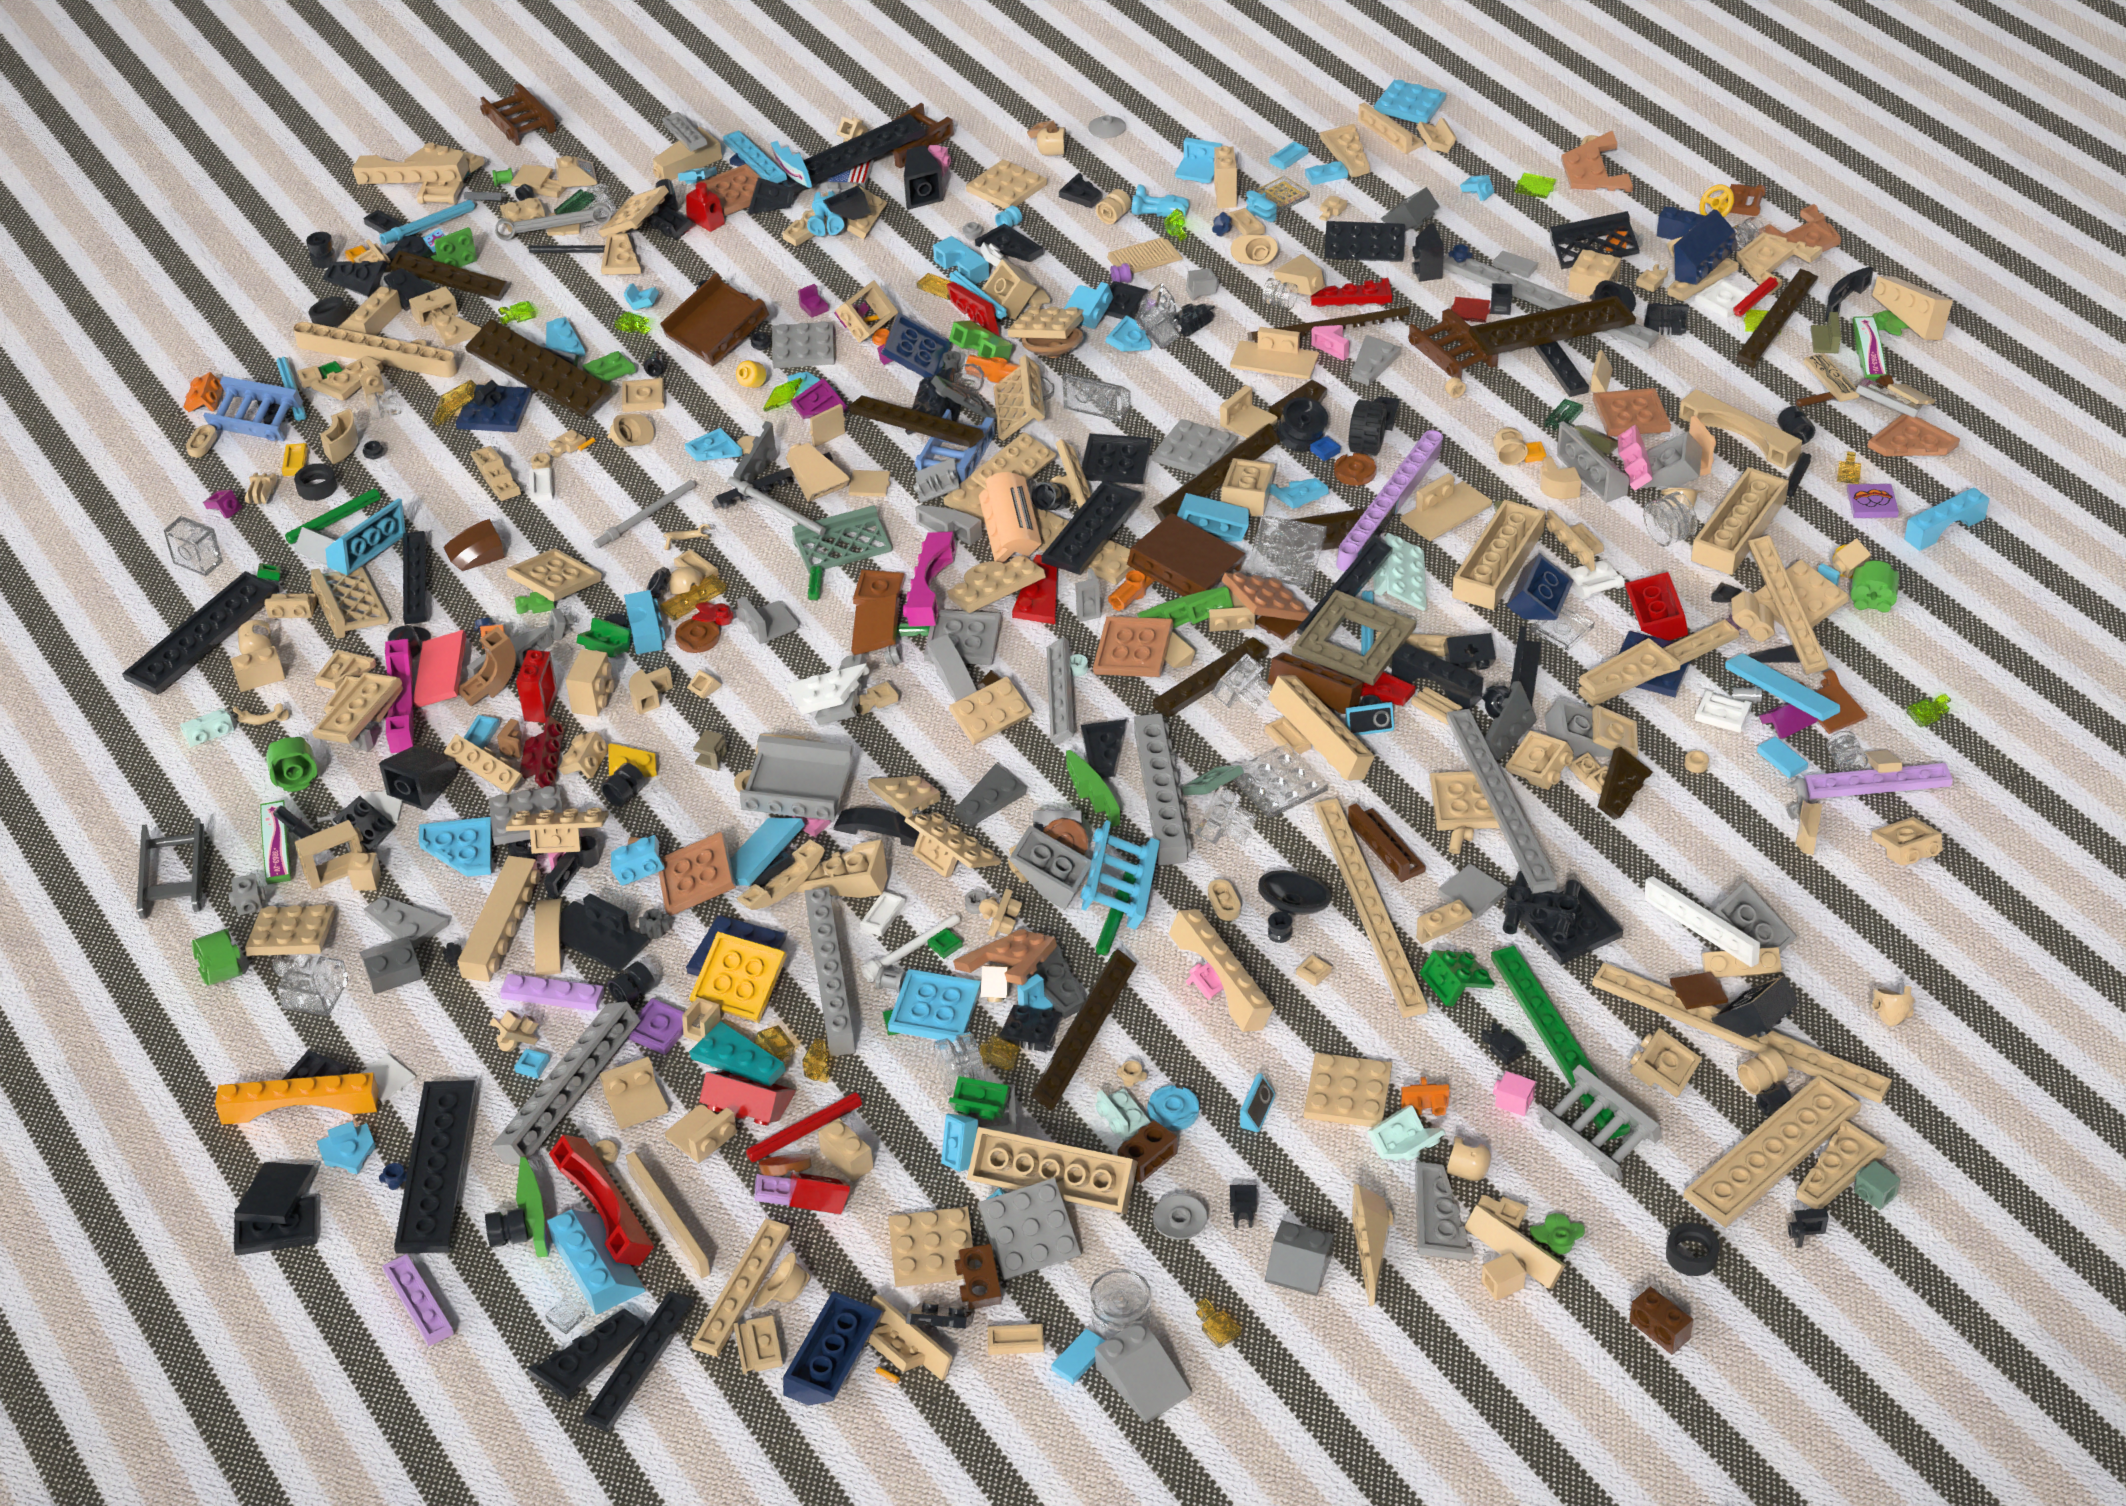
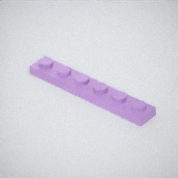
(1874, 782)

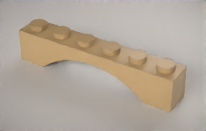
(443, 168)
(1775, 444)
(1245, 1000)

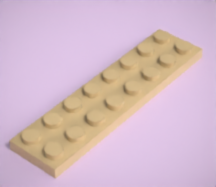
(1771, 1151)

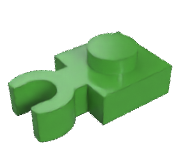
(536, 603)

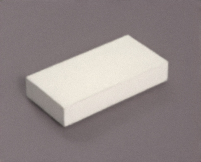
(541, 484)
(882, 913)

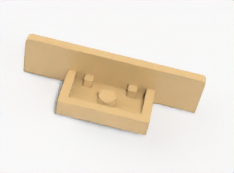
(1576, 539)
(483, 763)
(906, 1343)

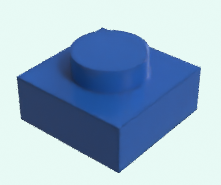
(1325, 448)

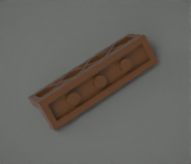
(1384, 847)

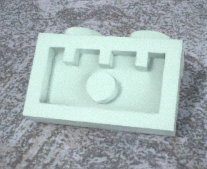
(207, 727)
(1122, 1113)

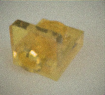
(998, 1053)
(815, 1062)

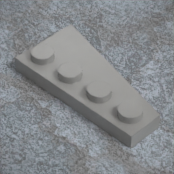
(1437, 1215)

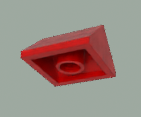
(818, 1193)

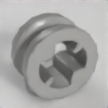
(972, 896)

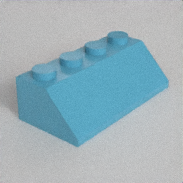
(367, 539)
(580, 1243)

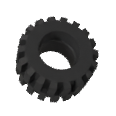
(1367, 427)

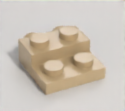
(522, 210)
(1540, 759)
(1908, 841)
(1664, 1062)

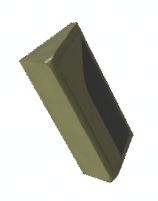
(1599, 439)

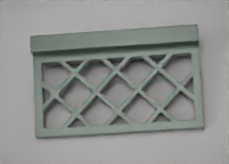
(836, 527)

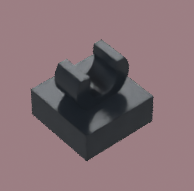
(487, 393)

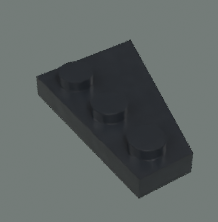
(1011, 243)
(356, 277)

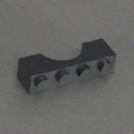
(1459, 684)

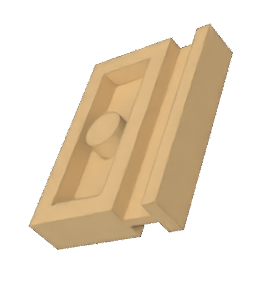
(758, 1344)

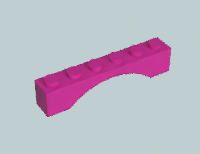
(937, 553)
(400, 715)

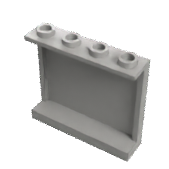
(797, 778)

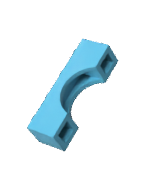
(1927, 526)

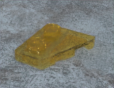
(453, 401)

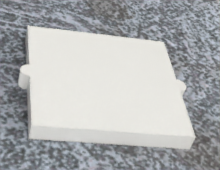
(385, 804)
(389, 1076)

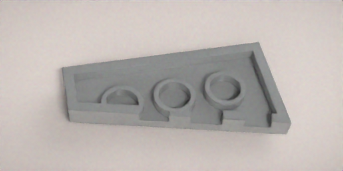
(847, 709)

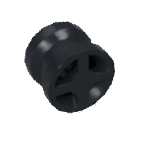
(1280, 927)

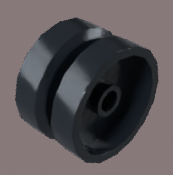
(1302, 423)

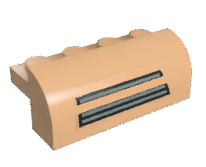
(1009, 516)

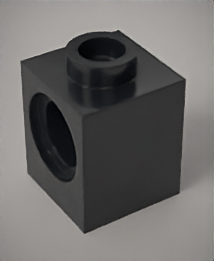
(1501, 299)

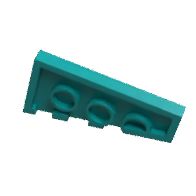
(738, 1055)

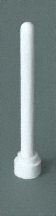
(871, 967)

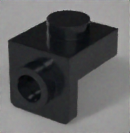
(1807, 1222)

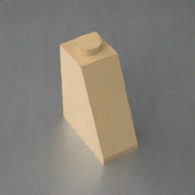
(1303, 274)
(815, 472)

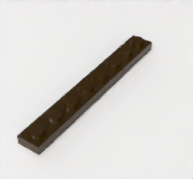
(1777, 318)
(1357, 321)
(916, 421)
(1215, 474)
(1083, 1030)

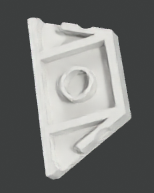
(826, 689)

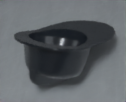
(1608, 289)
(415, 637)

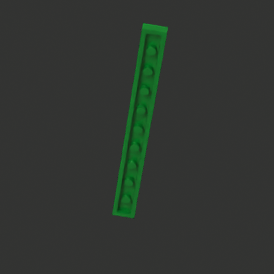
(1549, 1026)

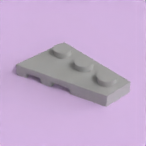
(1373, 359)
(403, 920)

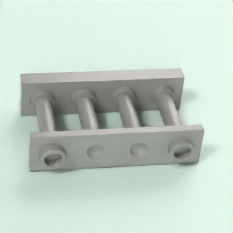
(1604, 1098)

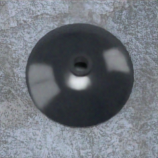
(1294, 892)

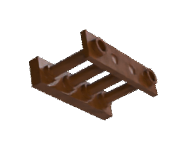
(527, 103)
(934, 135)
(1457, 330)

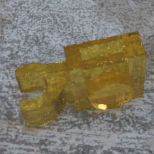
(1849, 470)
(1217, 1327)

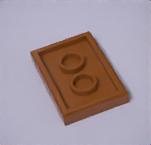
(875, 625)

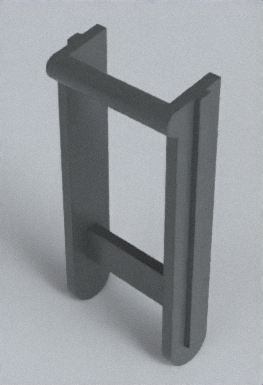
(176, 890)

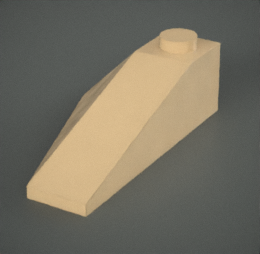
(1371, 1227)

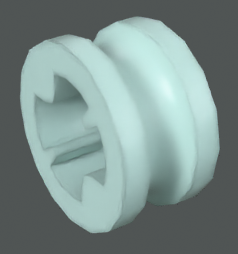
(1082, 667)

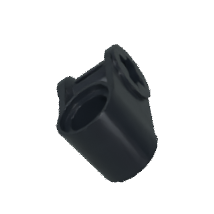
(670, 198)

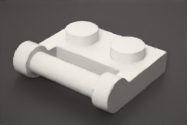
(1599, 580)
(1723, 711)

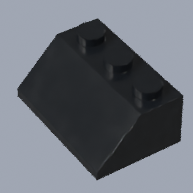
(1758, 1008)

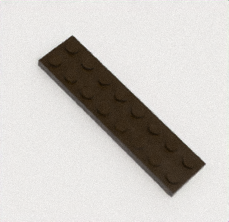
(1552, 325)
(538, 369)

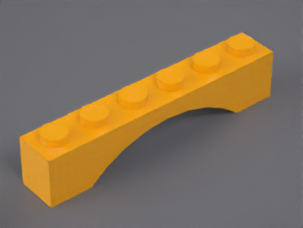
(343, 1092)

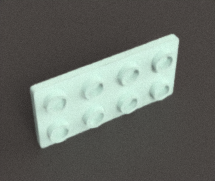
(1402, 573)

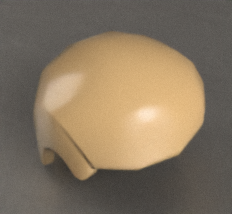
(682, 579)

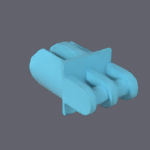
(1261, 206)

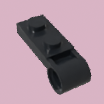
(569, 865)

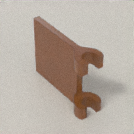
(1849, 712)

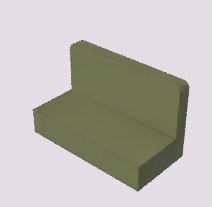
(1826, 337)

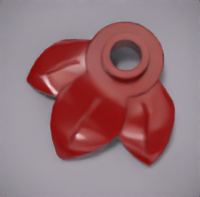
(719, 613)

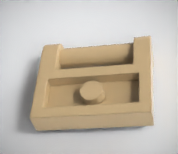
(439, 192)

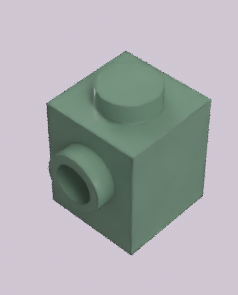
(1876, 1185)

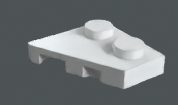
(992, 254)

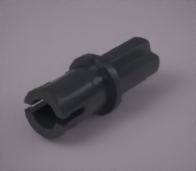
(294, 824)

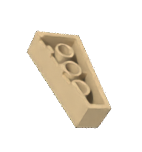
(1915, 306)

